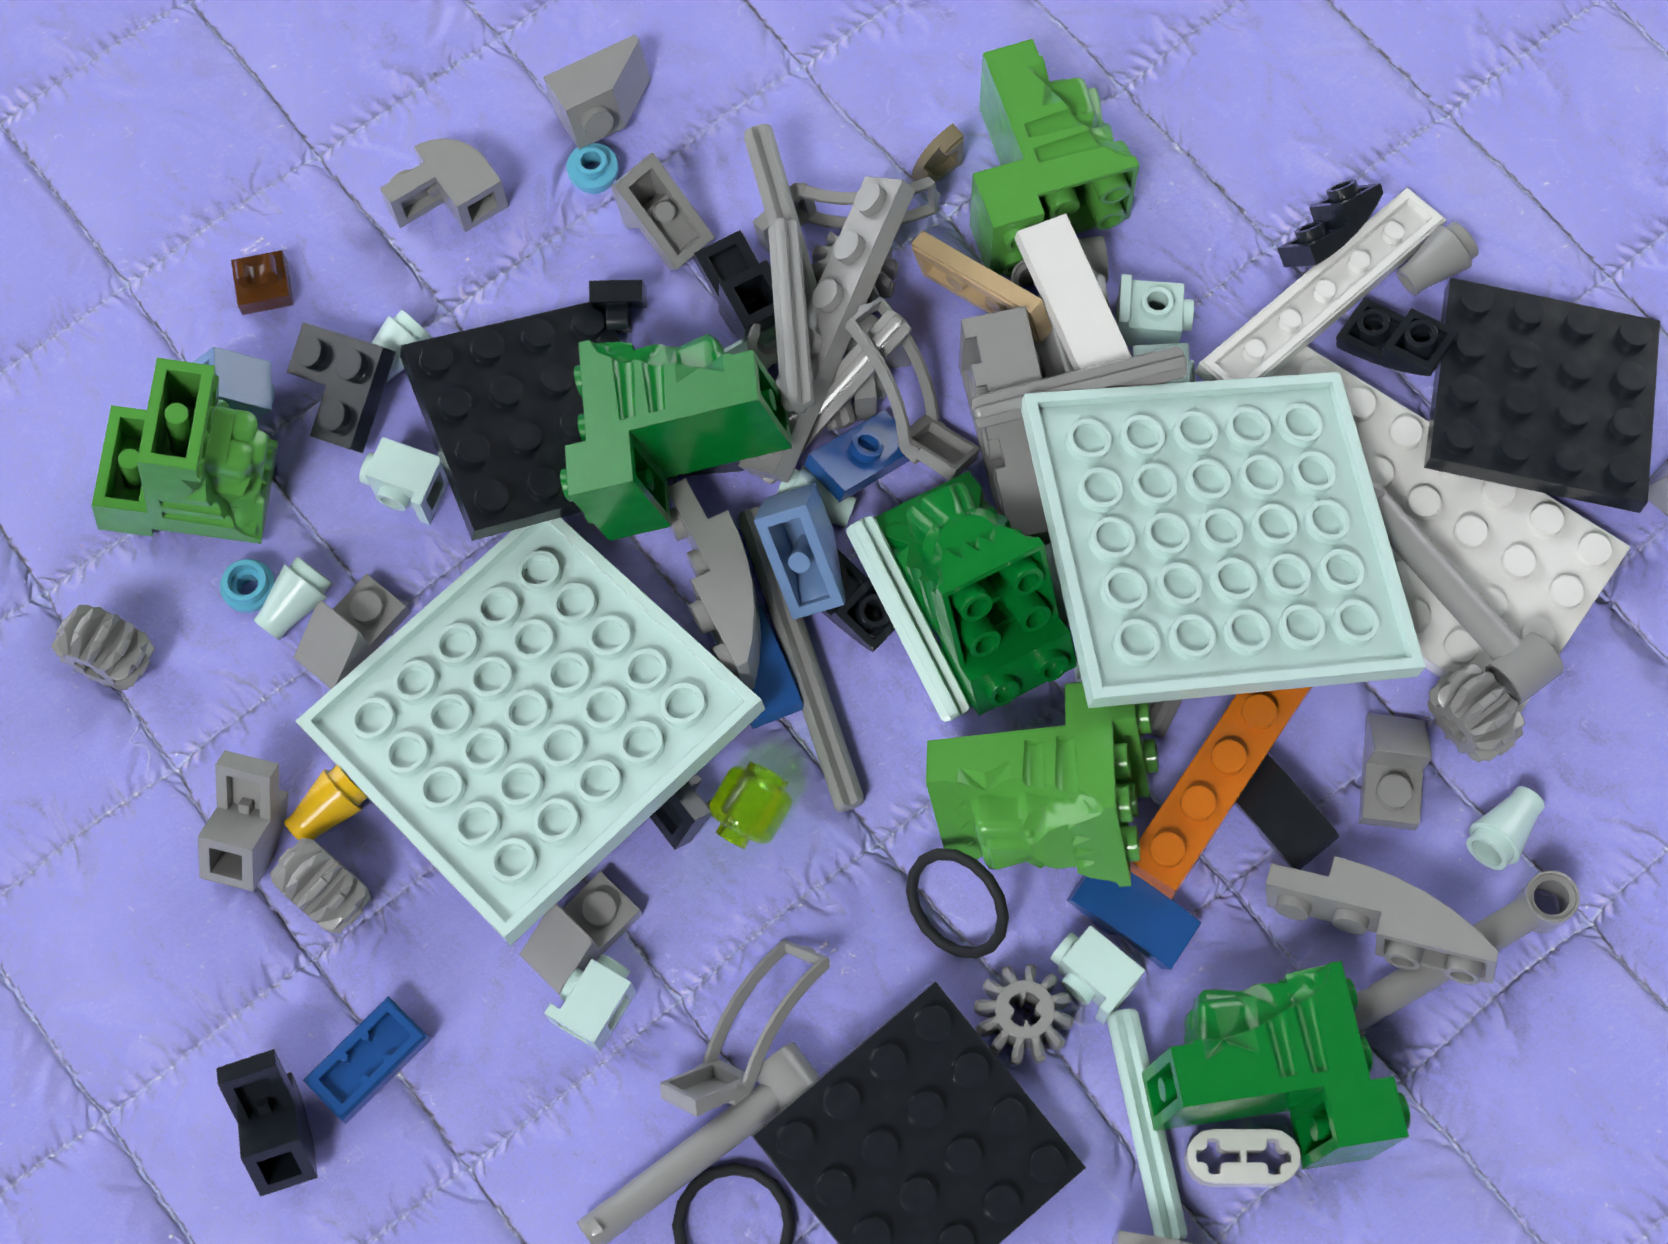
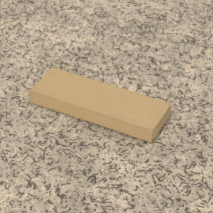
(977, 283)

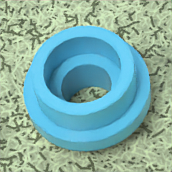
(592, 180)
(240, 573)

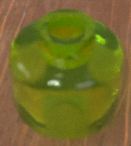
(750, 805)

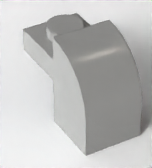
(450, 175)
(245, 825)

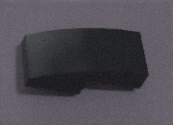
(1334, 223)
(1396, 341)
(863, 613)
(1285, 815)

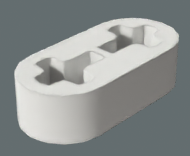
(1242, 1172)

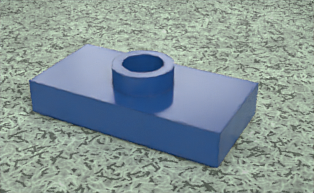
(857, 457)
(366, 1060)

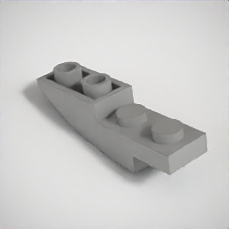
(722, 583)
(1407, 921)

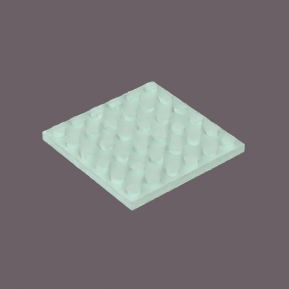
(1218, 539)
(529, 721)

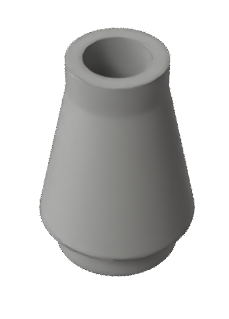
(1438, 258)

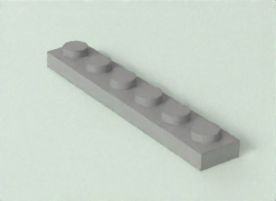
(840, 292)

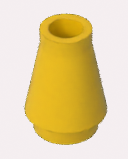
(325, 805)

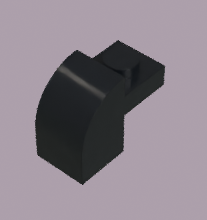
(738, 284)
(270, 1120)

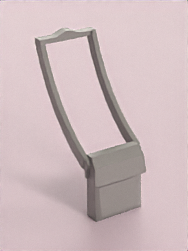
(805, 197)
(927, 438)
(719, 1082)

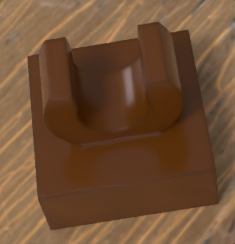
(262, 282)

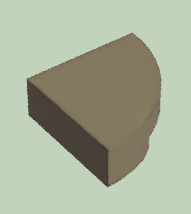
(941, 155)

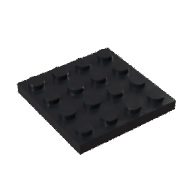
(1545, 396)
(504, 410)
(919, 1137)

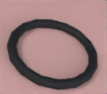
(990, 883)
(738, 1170)

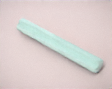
(908, 618)
(1150, 1145)

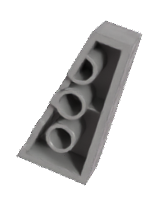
(993, 356)

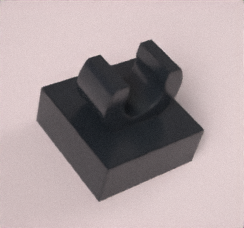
(618, 298)
(682, 814)

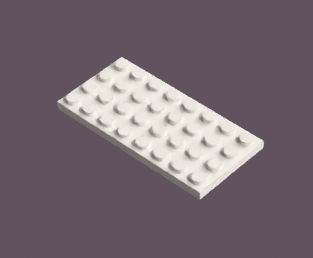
(1512, 544)

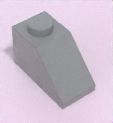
(599, 91)

